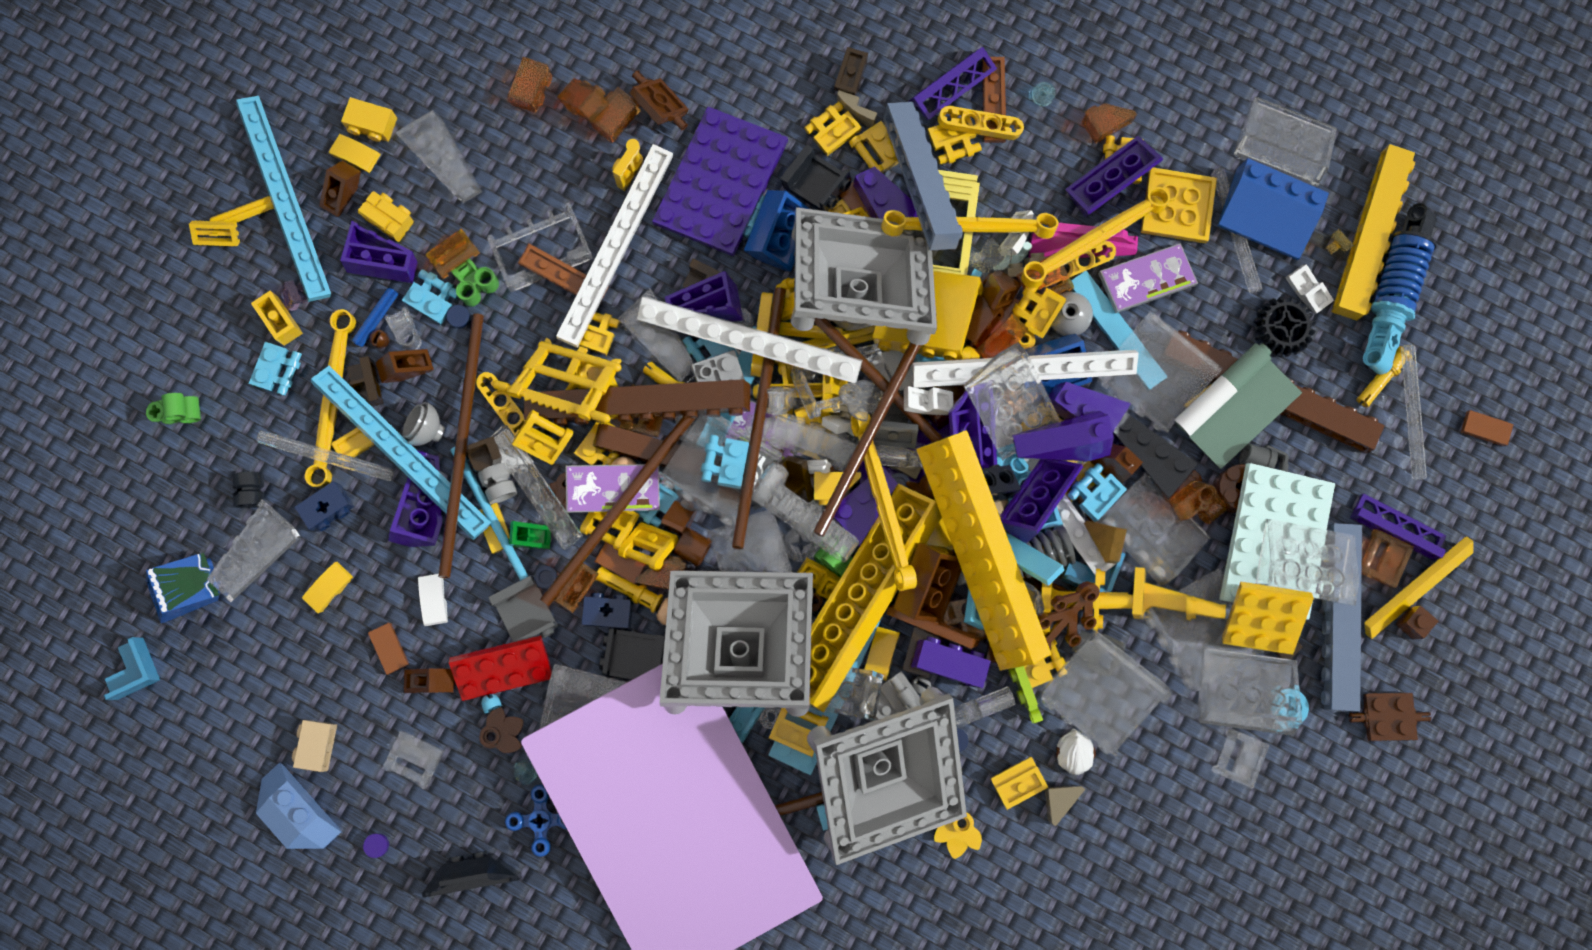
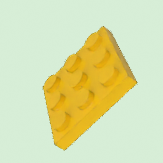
(1189, 207)
(1267, 618)

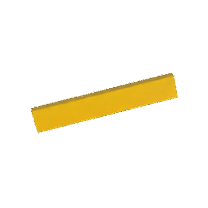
(1418, 587)

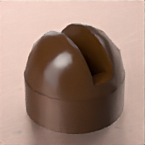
(382, 340)
(816, 606)

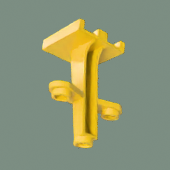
(825, 390)
(1149, 596)
(1105, 600)

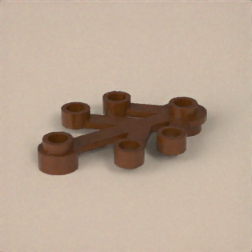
(1083, 597)

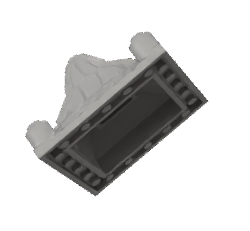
(861, 275)
(737, 641)
(890, 777)

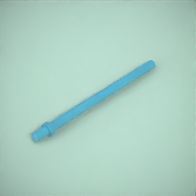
(495, 524)

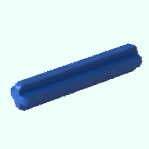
(375, 317)

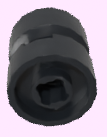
(248, 489)

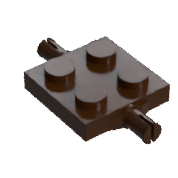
(659, 101)
(1390, 717)

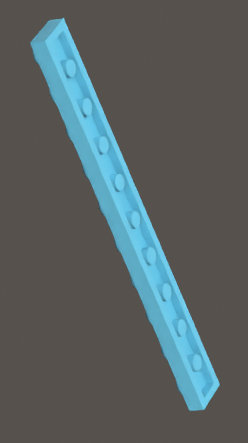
(283, 198)
(397, 449)

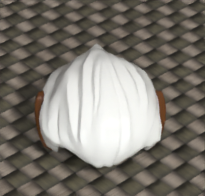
(1075, 753)

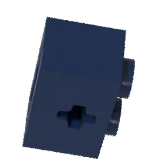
(312, 508)
(595, 617)

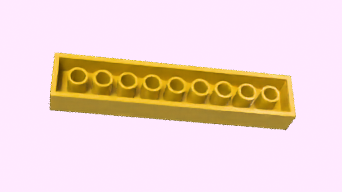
(984, 551)
(864, 595)

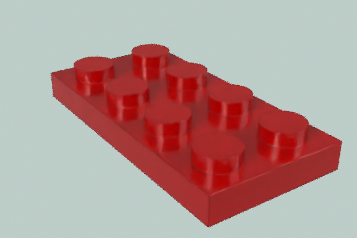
(501, 668)

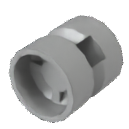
(497, 483)

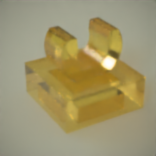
(1340, 241)

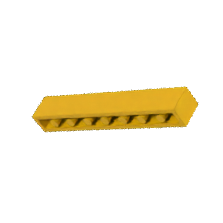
(1373, 233)

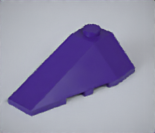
(1073, 439)
(417, 516)

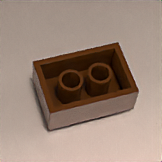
(937, 576)

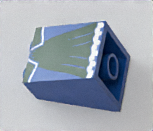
(181, 586)

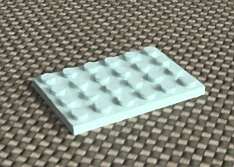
(1275, 496)

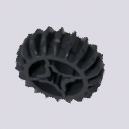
(1284, 309)

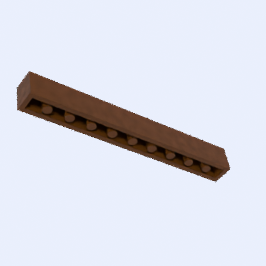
(654, 401)
(1313, 410)

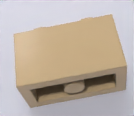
(314, 745)

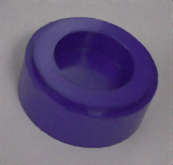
(376, 845)

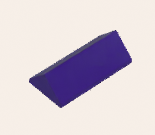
(1113, 175)
(1038, 497)

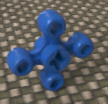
(527, 821)

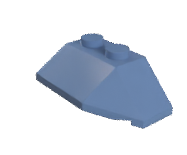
(293, 813)

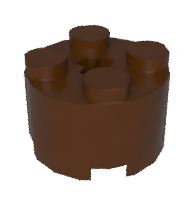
(1226, 486)

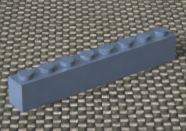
(922, 176)
(1343, 642)

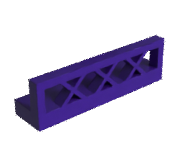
(951, 74)
(1375, 521)

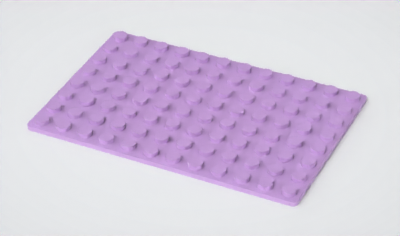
(671, 820)

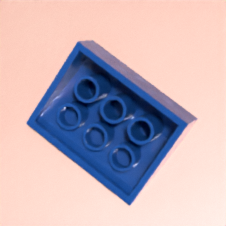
(1272, 208)

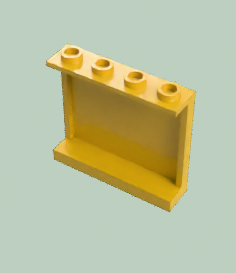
(954, 308)

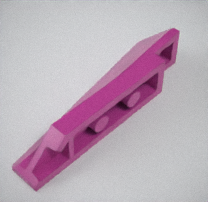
(1068, 233)

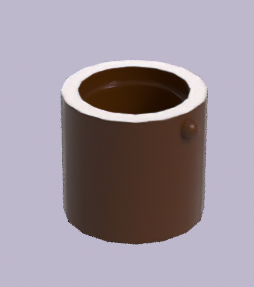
(693, 547)

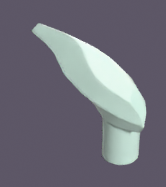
(1022, 253)

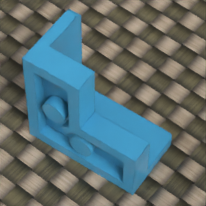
(1080, 573)
(138, 673)

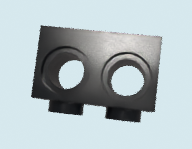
(1001, 482)

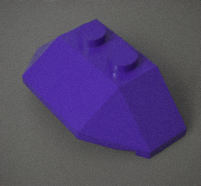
(965, 417)

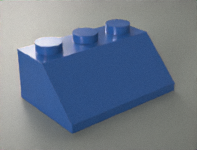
(771, 234)
(1064, 345)

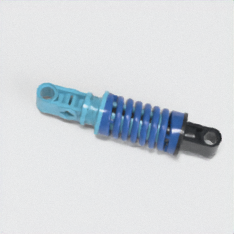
(1400, 286)

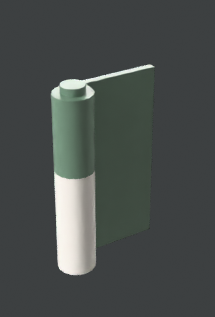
(1237, 405)

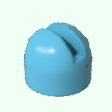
(490, 704)

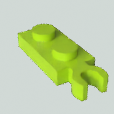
(1025, 693)

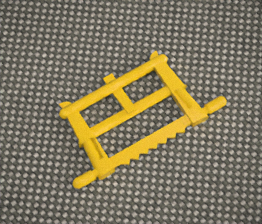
(534, 366)

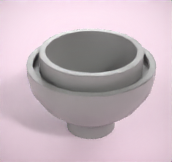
(1080, 321)
(422, 425)

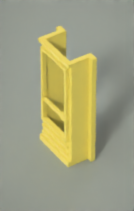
(963, 188)

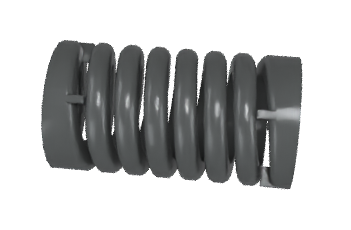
(1061, 549)

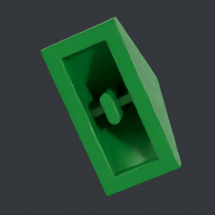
(529, 535)

